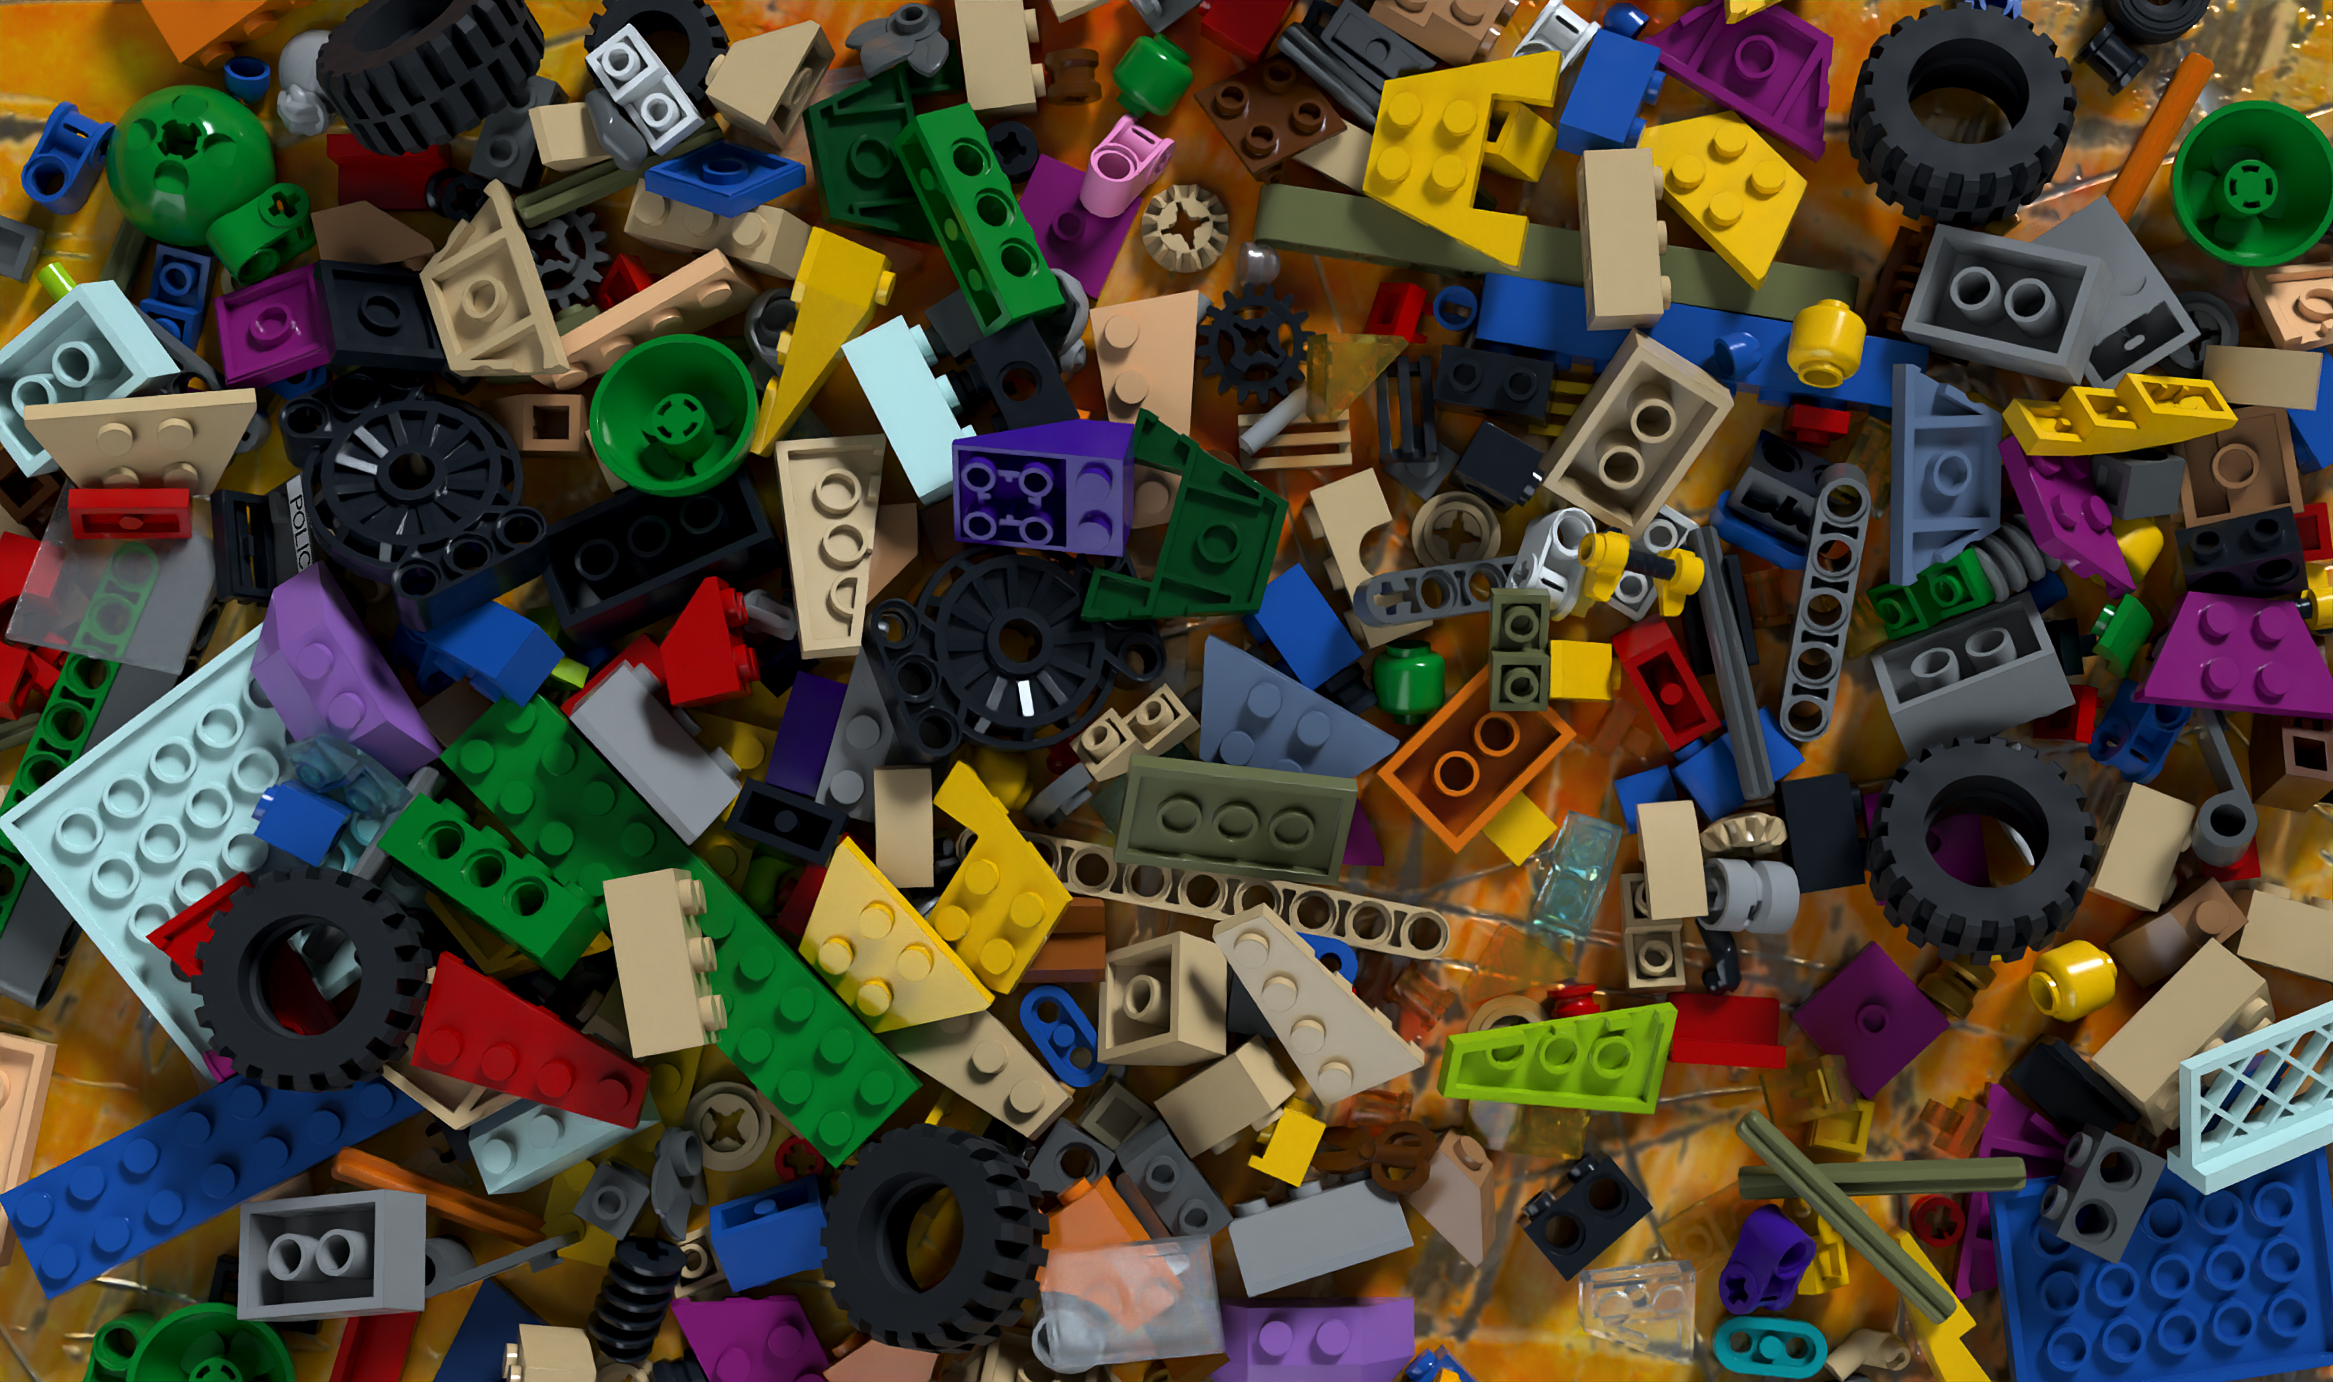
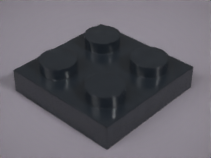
(377, 317)

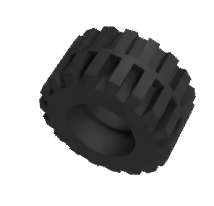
(687, 17)

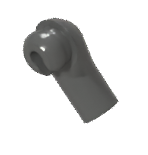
(614, 132)

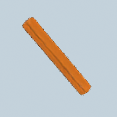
(2159, 134)
(441, 1197)

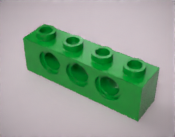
(977, 219)
(549, 938)

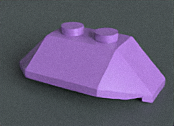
(333, 678)
(1316, 1339)

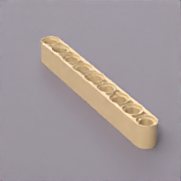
(1287, 897)

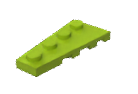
(1569, 1062)

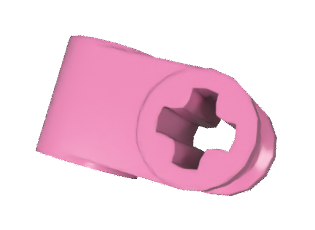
(1123, 167)

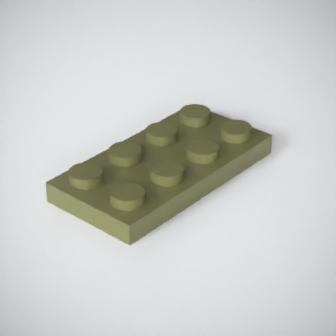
(1234, 820)

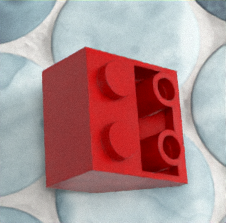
(706, 650)

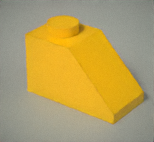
(1517, 142)
(1582, 671)

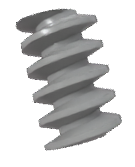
(2012, 556)

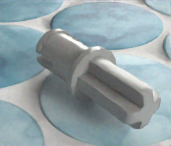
(768, 615)

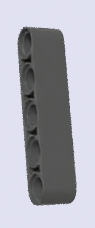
(1818, 577)

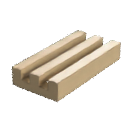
(1339, 437)

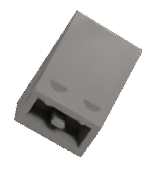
(2142, 314)

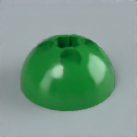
(2276, 168)
(188, 190)
(655, 400)
(204, 1339)

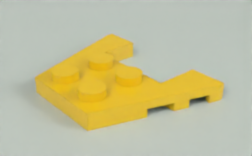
(1434, 143)
(1002, 894)

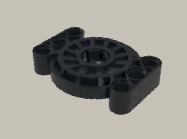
(392, 426)
(970, 680)

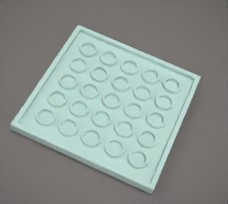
(168, 819)

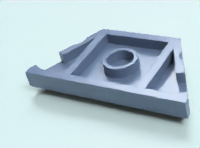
(1940, 473)
(1276, 723)

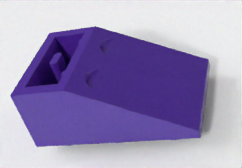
(1047, 487)

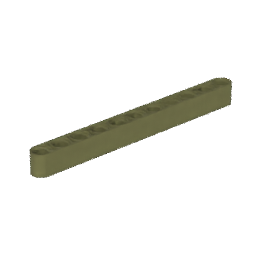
(1378, 235)

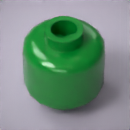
(1152, 76)
(1409, 680)

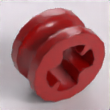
(1573, 1000)
(789, 1172)
(1951, 1211)

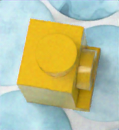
(1289, 1142)

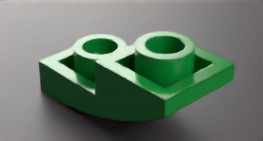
(1938, 594)
(2121, 633)

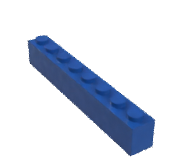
(1551, 325)

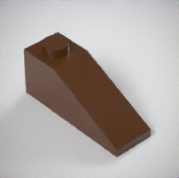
(2291, 758)

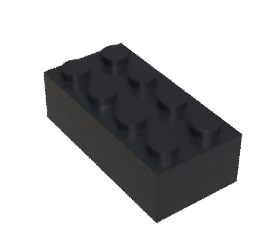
(649, 554)

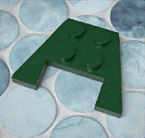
(853, 155)
(1215, 542)

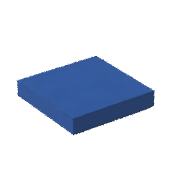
(725, 177)

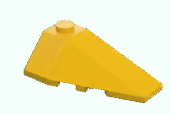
(835, 301)

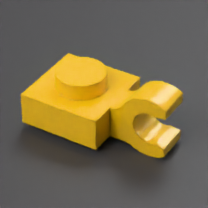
(1829, 1265)

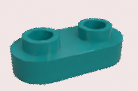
(1766, 1346)

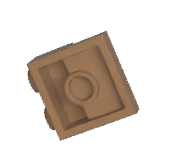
(1447, 27)
(2238, 469)

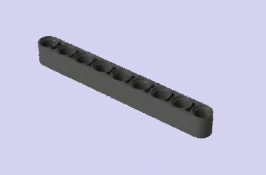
(41, 929)

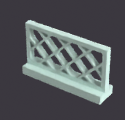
(2269, 1137)

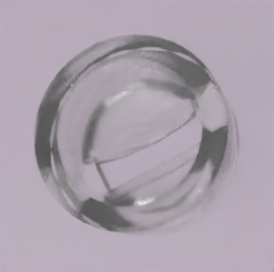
(1257, 264)

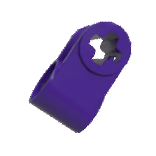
(1766, 1262)

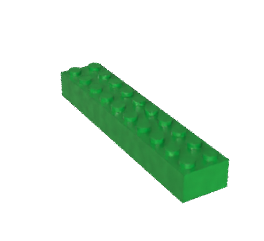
(595, 827)

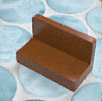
(1075, 946)

